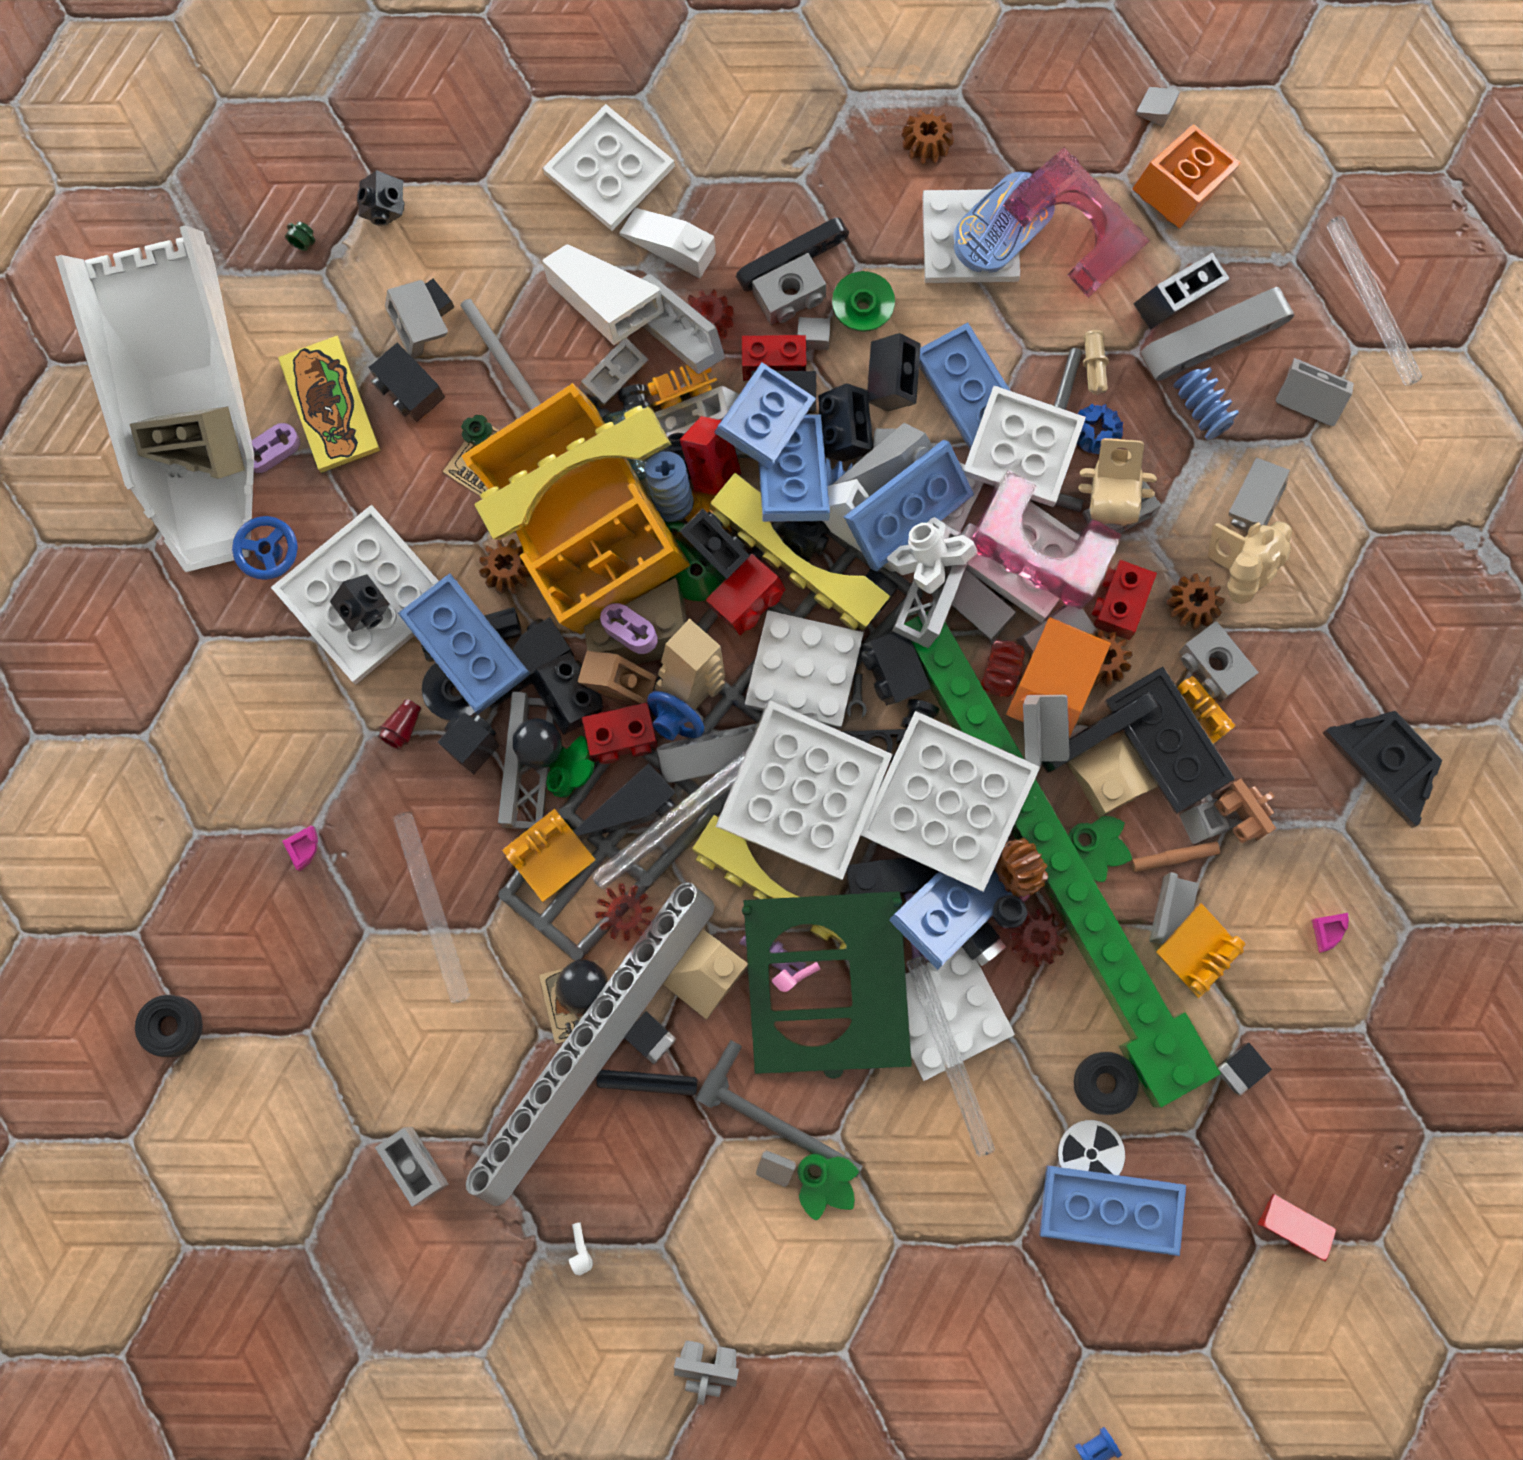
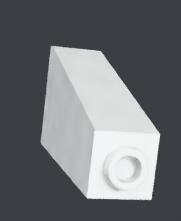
(603, 293)

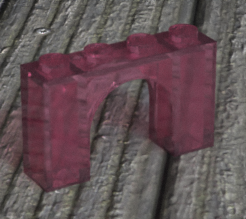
(1067, 182)
(1002, 539)

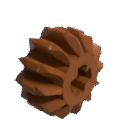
(927, 136)
(500, 576)
(1202, 591)
(1117, 662)
(1021, 868)

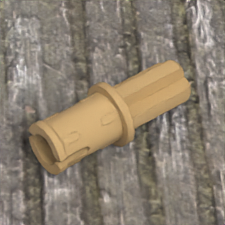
(1095, 361)

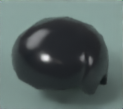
(537, 743)
(579, 985)

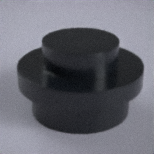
(1009, 911)

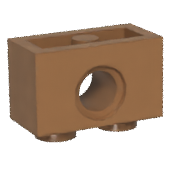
(616, 678)

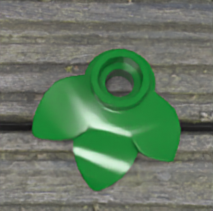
(570, 769)
(1104, 846)
(829, 1187)

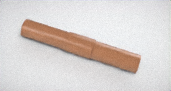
(1175, 856)

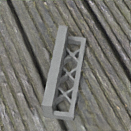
(685, 331)
(940, 606)
(514, 770)

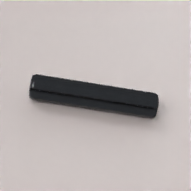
(647, 1082)

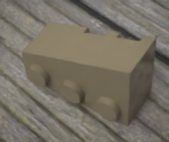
(191, 439)
(661, 607)

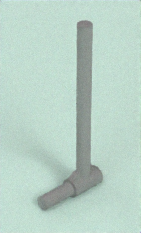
(500, 354)

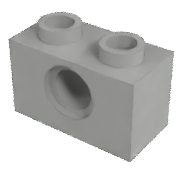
(799, 275)
(1216, 643)
(411, 1166)

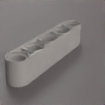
(1217, 333)
(705, 754)

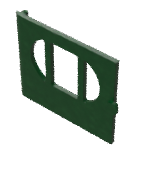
(878, 983)

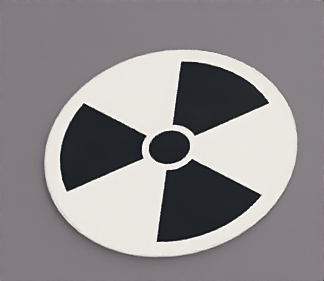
(1092, 1148)

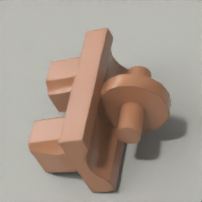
(1250, 807)

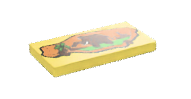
(329, 404)

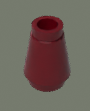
(400, 725)

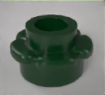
(300, 235)
(475, 438)

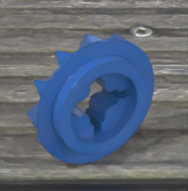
(1110, 422)

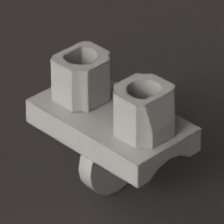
(691, 1367)

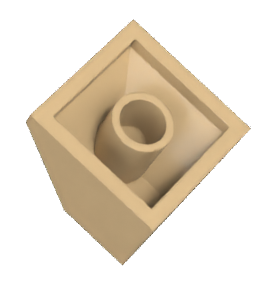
(1111, 774)
(705, 974)

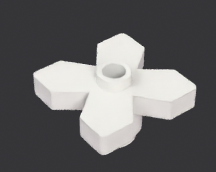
(929, 553)

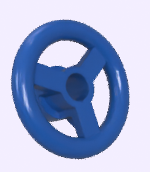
(273, 556)
(670, 719)

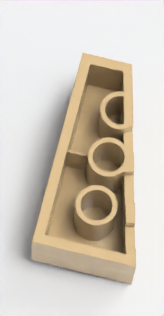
(691, 666)

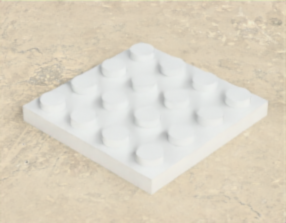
(358, 549)
(804, 790)
(949, 801)

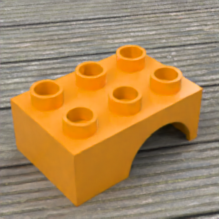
(595, 528)

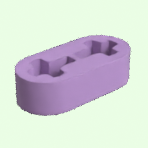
(272, 449)
(632, 622)

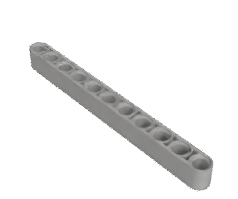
(589, 1045)

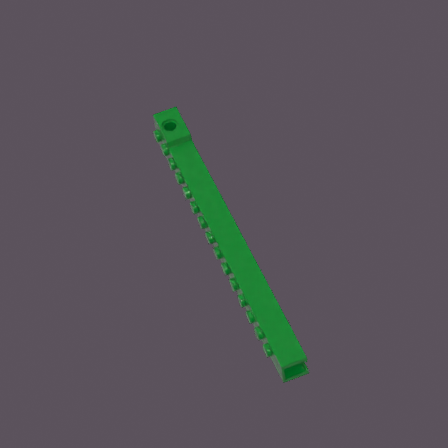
(1161, 1046)

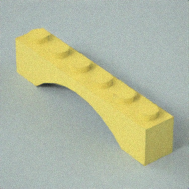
(513, 505)
(852, 596)
(732, 856)

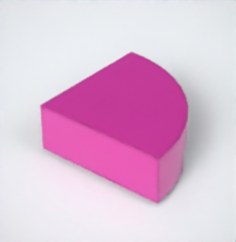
(302, 847)
(1330, 930)

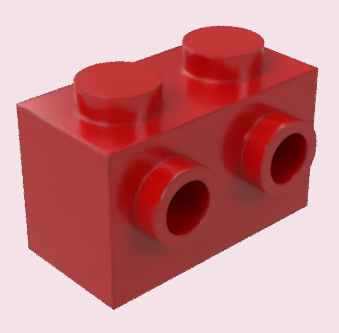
(746, 595)
(1124, 599)
(620, 733)

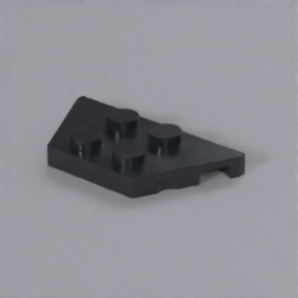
(1391, 760)

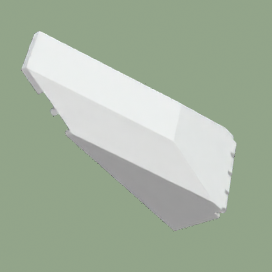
(160, 349)

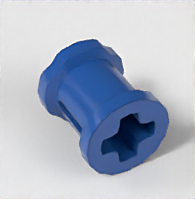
(1099, 1448)

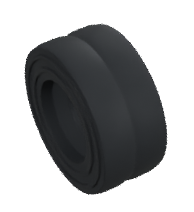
(149, 1026)
(1125, 1083)

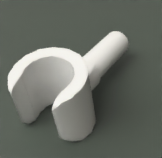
(582, 1262)

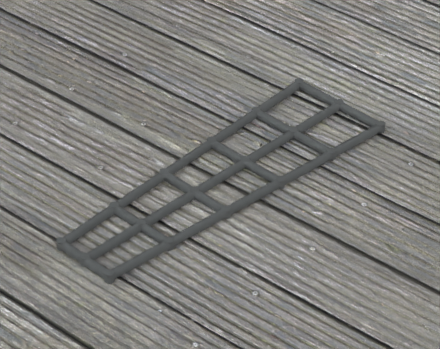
(606, 846)

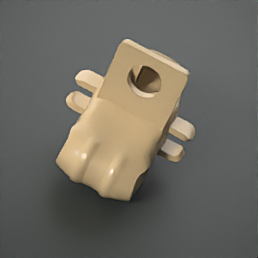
(1117, 482)
(1252, 558)

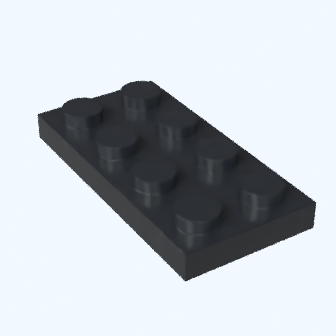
(1173, 743)

